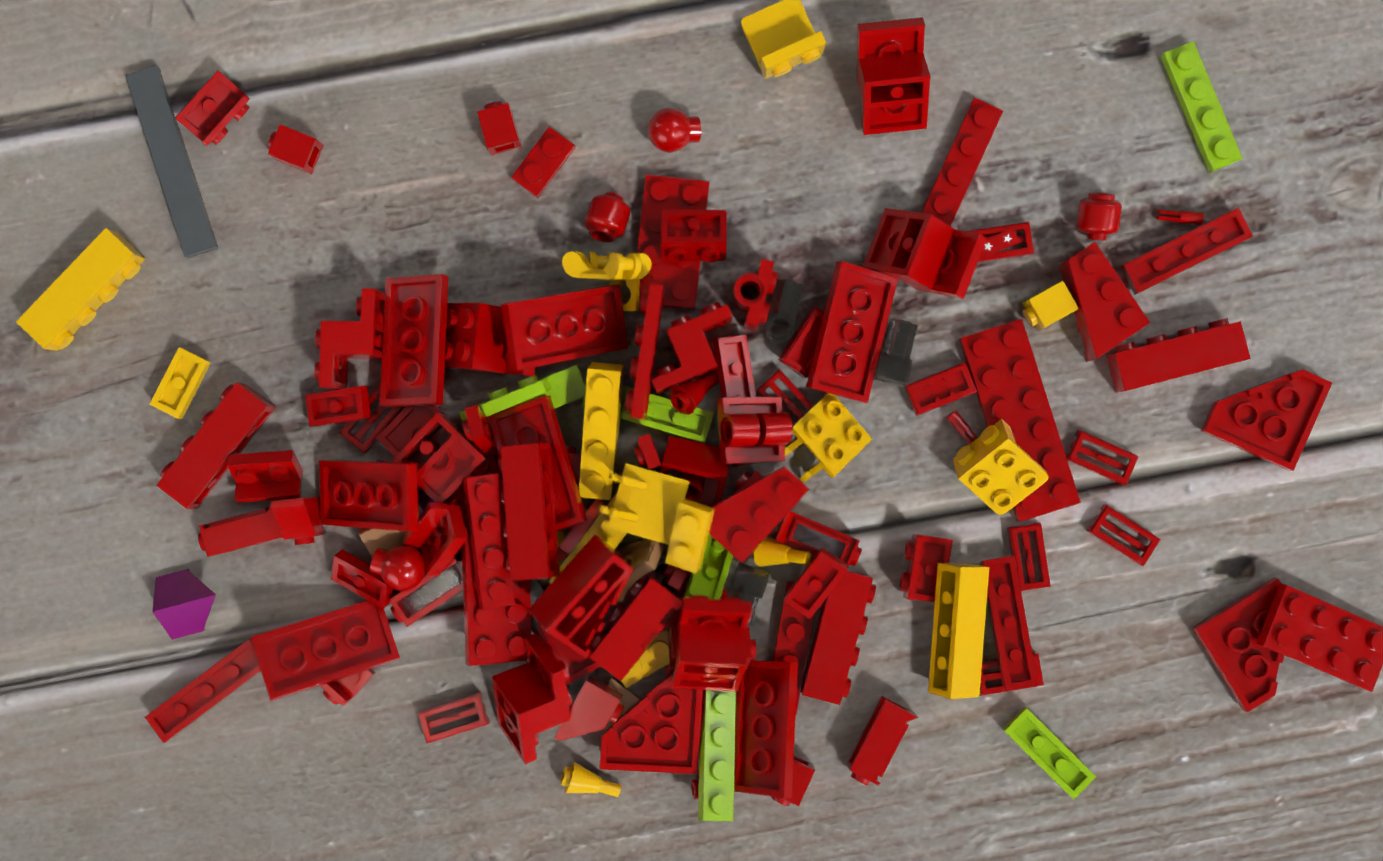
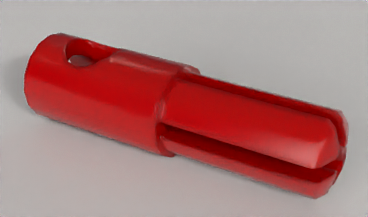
(1184, 217)
(961, 427)

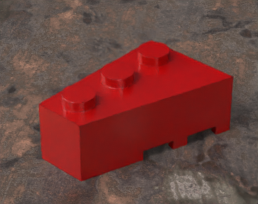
(1105, 305)
(753, 512)
(582, 594)
(633, 627)

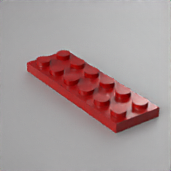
(1013, 391)

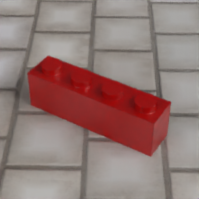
(1178, 356)
(205, 454)
(529, 511)
(836, 638)

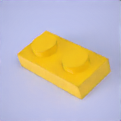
(180, 383)
(689, 535)
(653, 659)

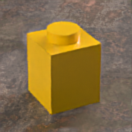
(1049, 306)

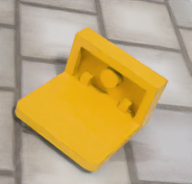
(782, 37)
(998, 469)

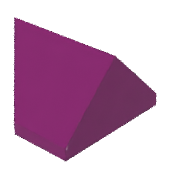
(182, 603)

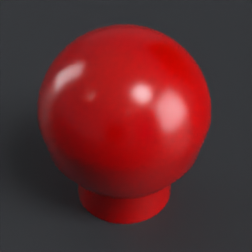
(672, 130)
(400, 566)

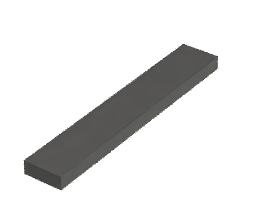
(171, 161)

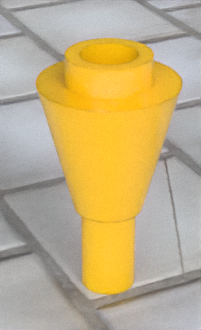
(775, 553)
(581, 780)

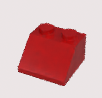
(700, 466)

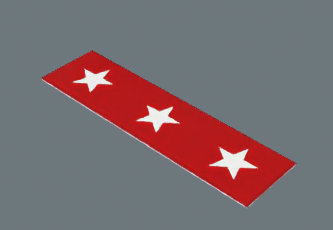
(999, 242)

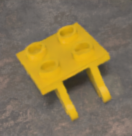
(830, 435)
(645, 503)

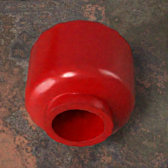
(1099, 215)
(607, 217)

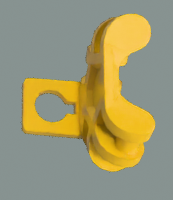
(612, 267)

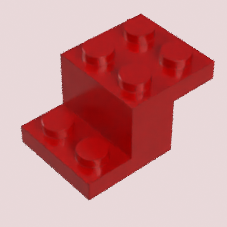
(892, 75)
(924, 252)
(478, 339)
(350, 340)
(692, 347)
(436, 445)
(711, 643)
(532, 697)

